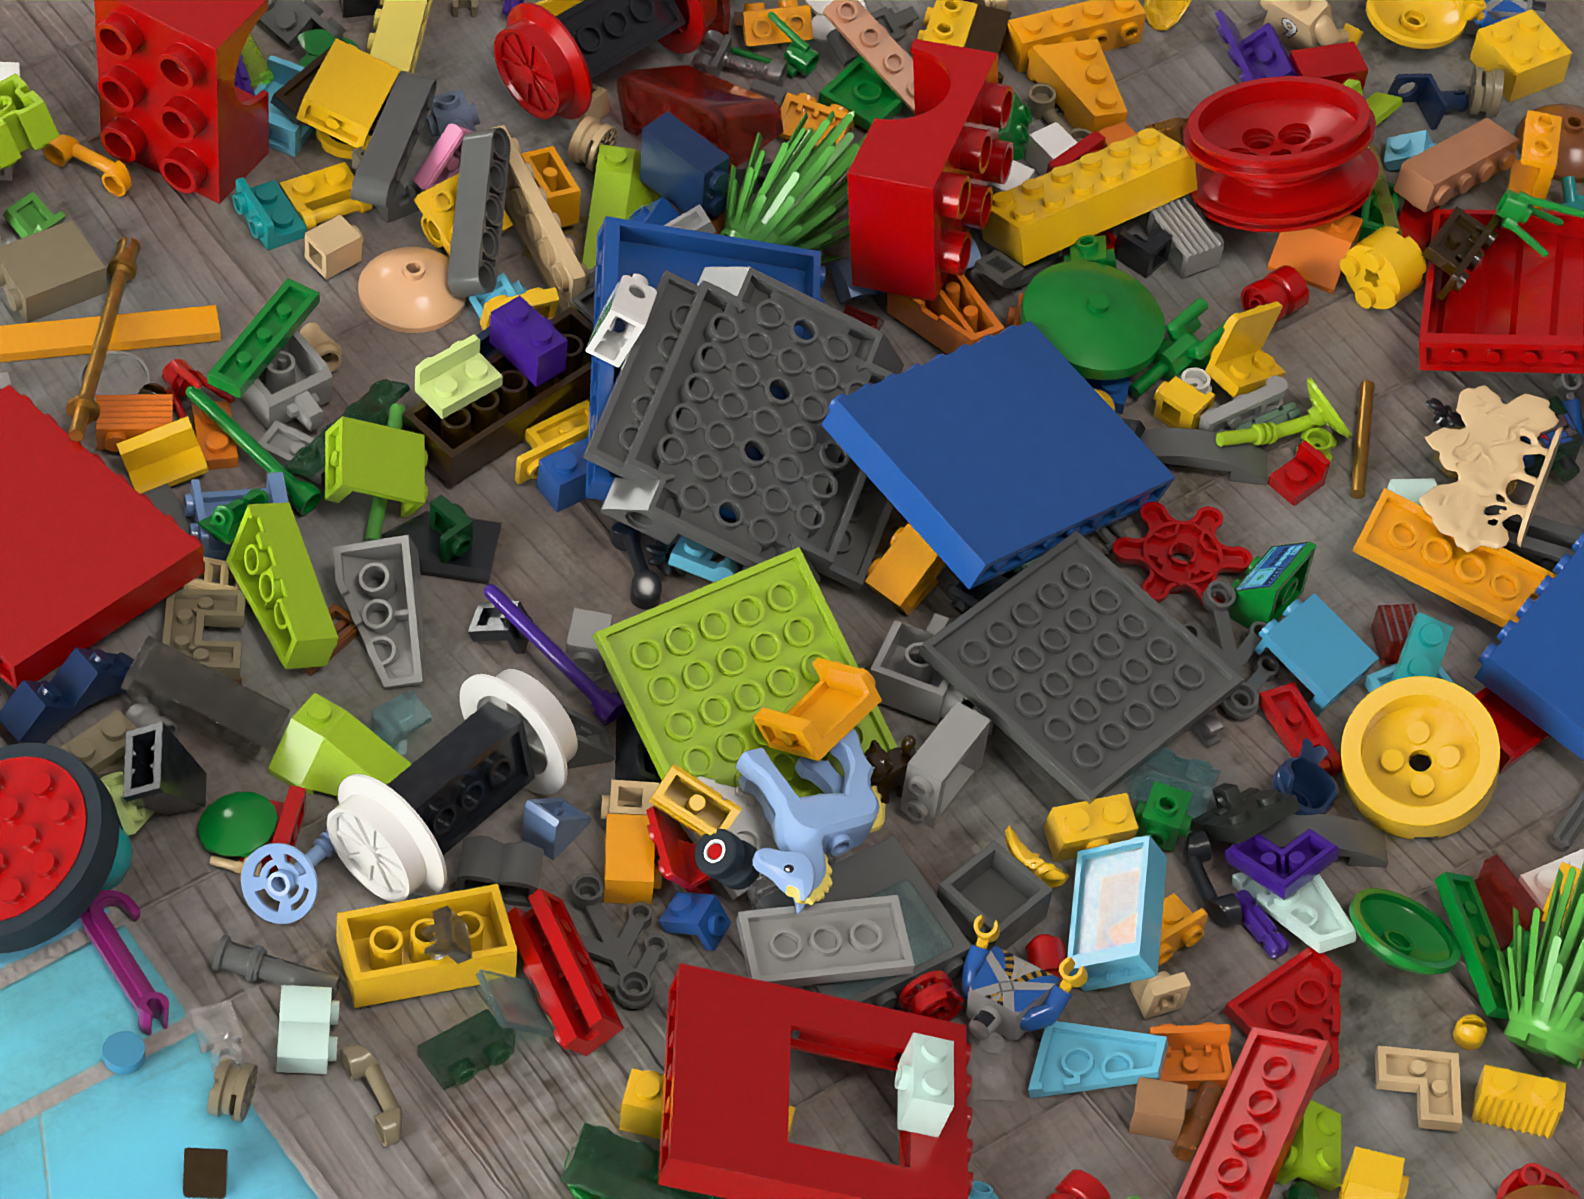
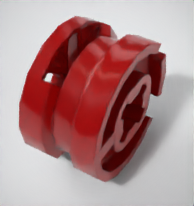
(932, 998)

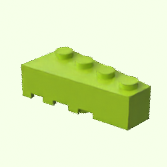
(282, 585)

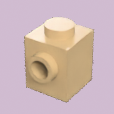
(333, 246)

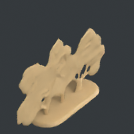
(1486, 459)

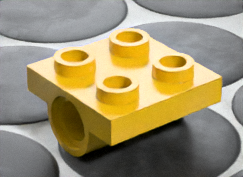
(438, 213)

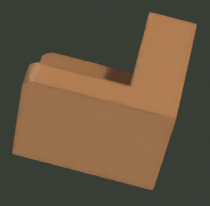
(1158, 1109)

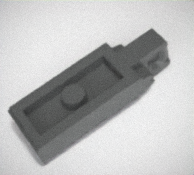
(893, 22)

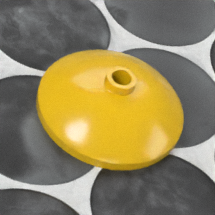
(1418, 22)

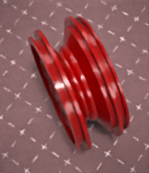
(1282, 153)

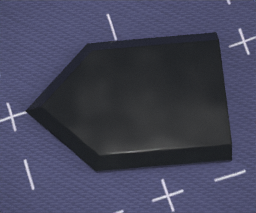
(472, 566)

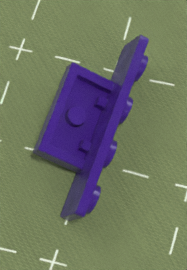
(1258, 54)

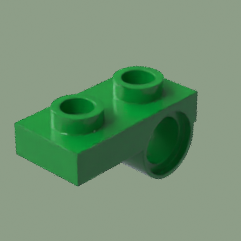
(1017, 128)

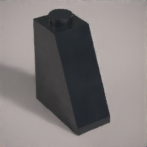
(161, 772)

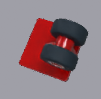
(692, 865)

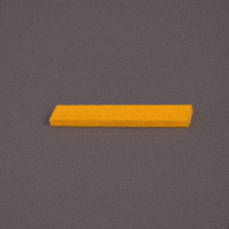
(130, 332)

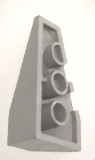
(385, 602)

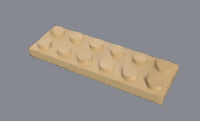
(542, 231)

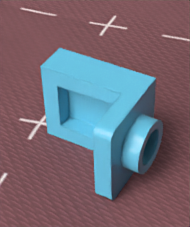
(1404, 147)

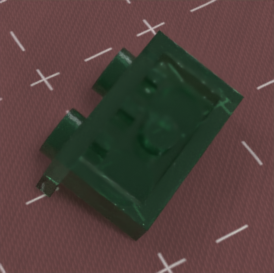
(467, 1049)

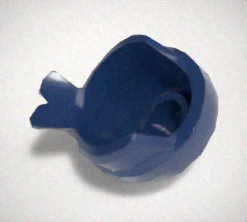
(1307, 780)

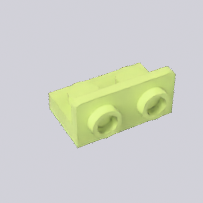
(456, 377)

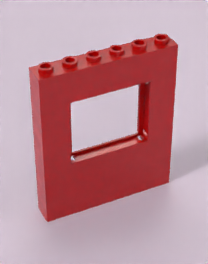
(732, 1084)

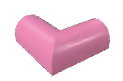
(443, 159)

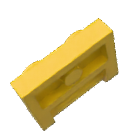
(323, 195)

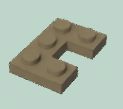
(192, 610)

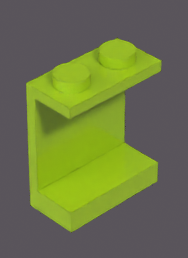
(376, 463)

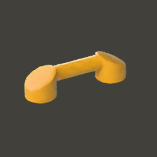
(115, 177)

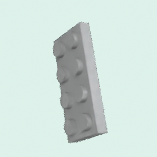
(826, 942)

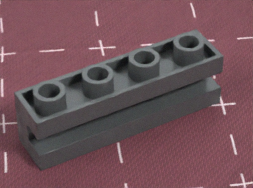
(1544, 541)

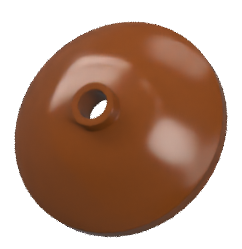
(1571, 143)

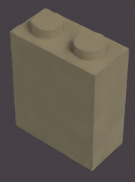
(50, 271)

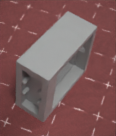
(944, 764)

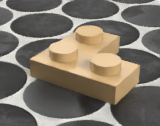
(1431, 1076)

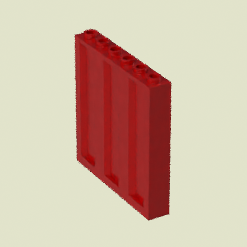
(1514, 307)

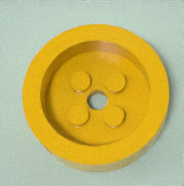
(1424, 719)

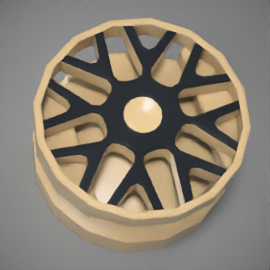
(587, 140)

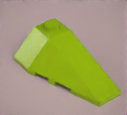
(329, 745)

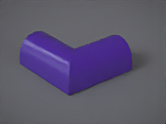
(1283, 869)

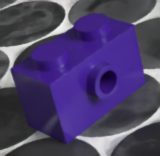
(528, 340)

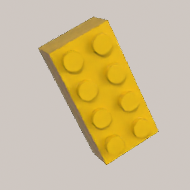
(386, 946)

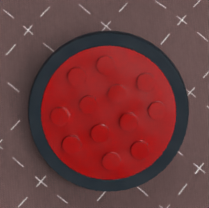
(53, 842)

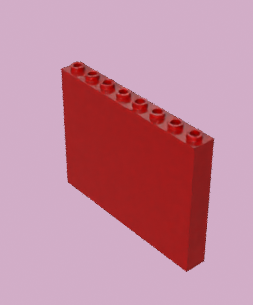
(73, 545)

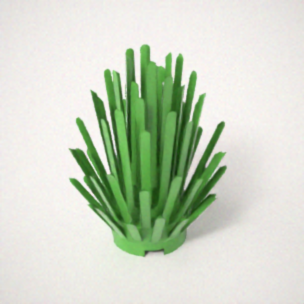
(796, 198)
(1549, 1002)

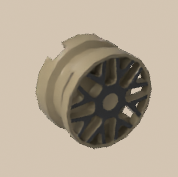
(1485, 91)
(232, 1089)

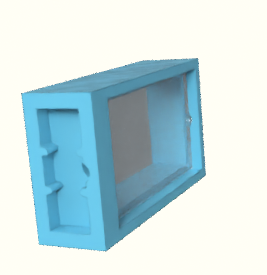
(1117, 912)

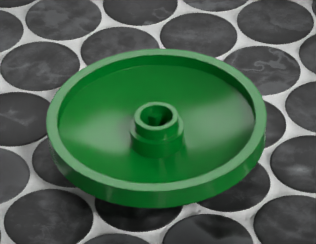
(1095, 318)

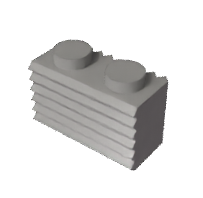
(1193, 242)

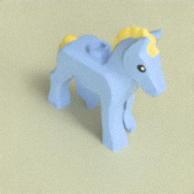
(813, 824)

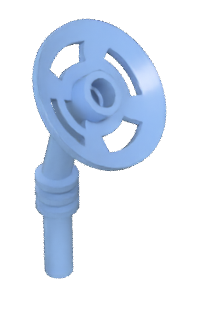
(285, 879)

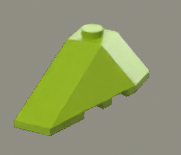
(615, 192)

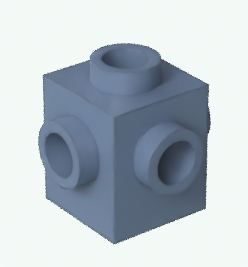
(449, 109)

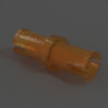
(1197, 1120)

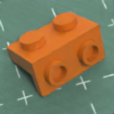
(1196, 1053)

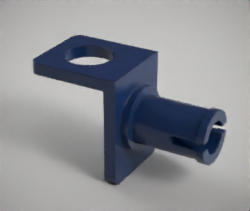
(1429, 97)

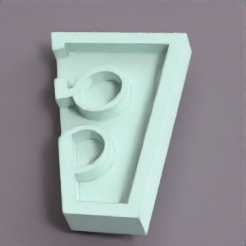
(1308, 913)

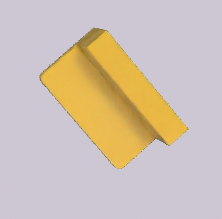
(163, 456)

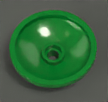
(1403, 932)

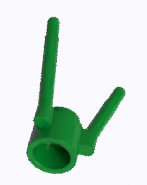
(799, 54)
(1519, 206)

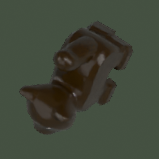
(890, 766)

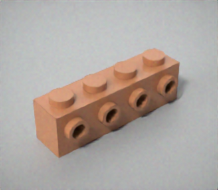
(1456, 165)

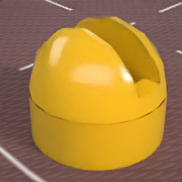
(1470, 1032)

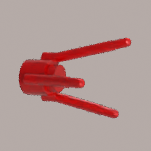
(179, 376)

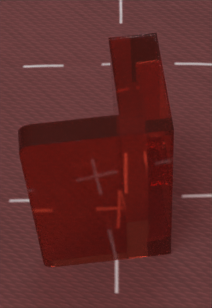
(1499, 894)

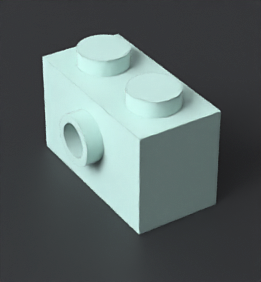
(925, 1085)

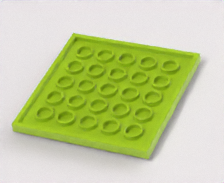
(718, 657)

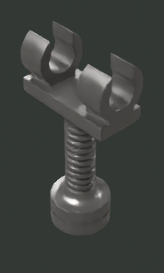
(773, 72)

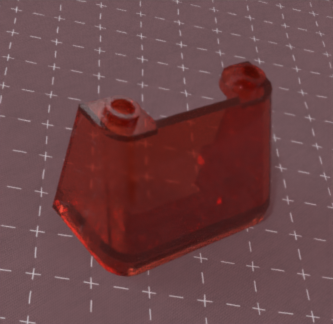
(707, 104)

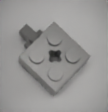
(292, 386)
(904, 676)

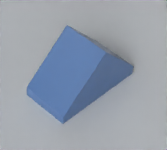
(552, 824)

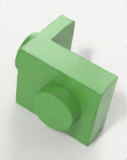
(31, 216)

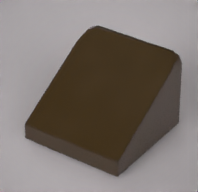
(205, 1173)

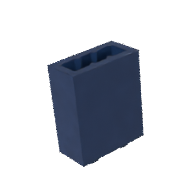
(684, 166)

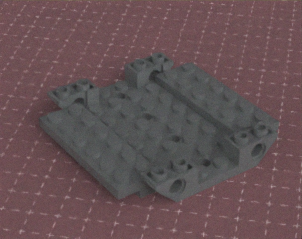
(702, 394)

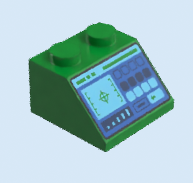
(1272, 583)

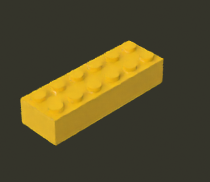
(1089, 196)

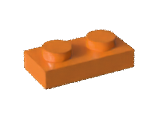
(216, 445)

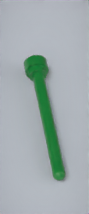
(303, 495)

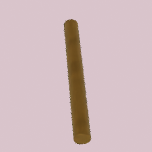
(1362, 439)

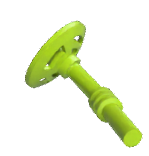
(1268, 433)

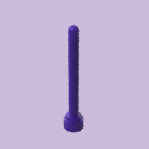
(606, 705)

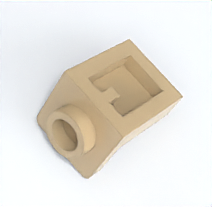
(1160, 993)

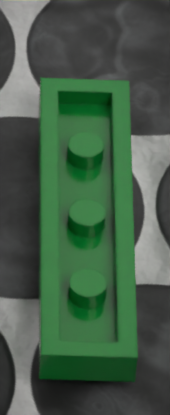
(263, 338)
(1475, 939)

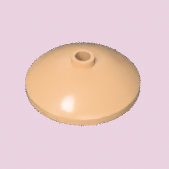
(409, 290)

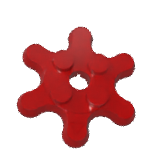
(1188, 538)

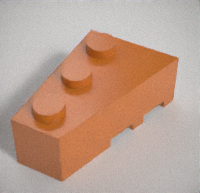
(952, 320)

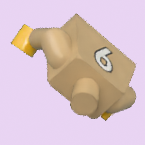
(1307, 23)

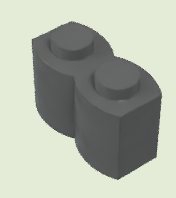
(510, 865)

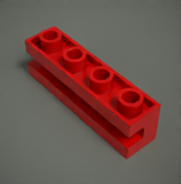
(563, 974)

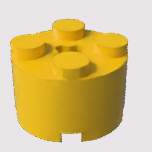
(1383, 268)

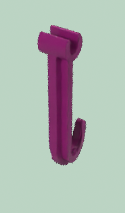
(121, 961)

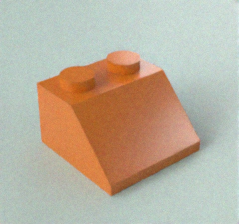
(1317, 251)

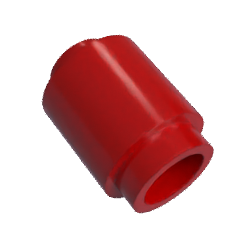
(1046, 953)

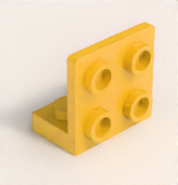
(1238, 358)

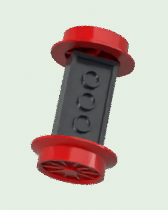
(553, 58)

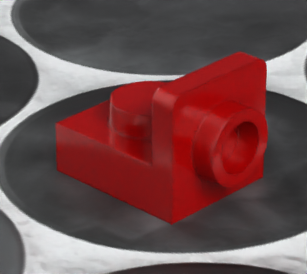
(1301, 474)

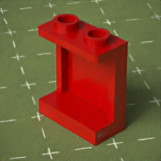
(1515, 731)

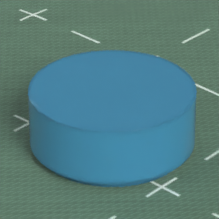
(124, 1052)

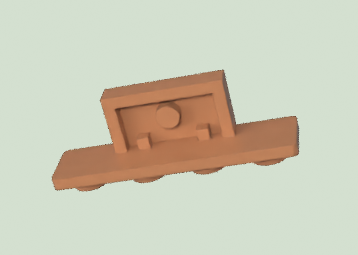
(875, 46)

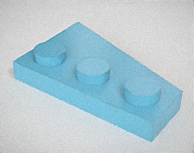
(1094, 1058)

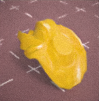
(1164, 13)
(1045, 871)

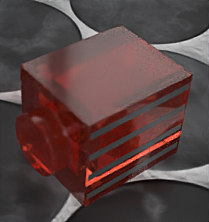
(1391, 629)

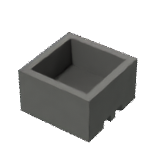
(999, 890)

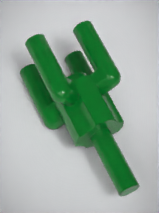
(1180, 348)

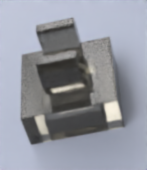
(450, 934)

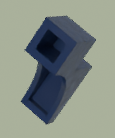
(43, 707)

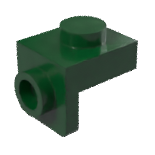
(453, 526)

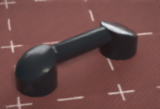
(646, 584)
(1223, 909)

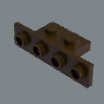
(1458, 246)

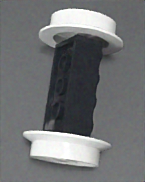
(400, 830)

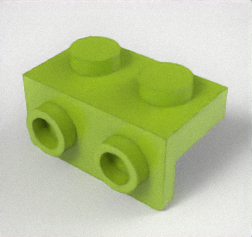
(1315, 1149)

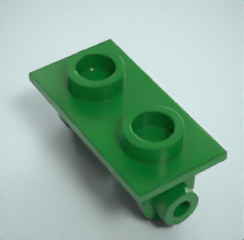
(227, 518)

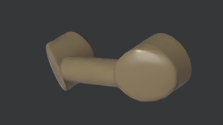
(1042, 105)
(360, 1063)

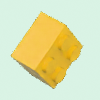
(1525, 51)

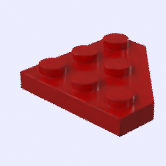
(1296, 1000)

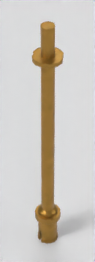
(83, 406)

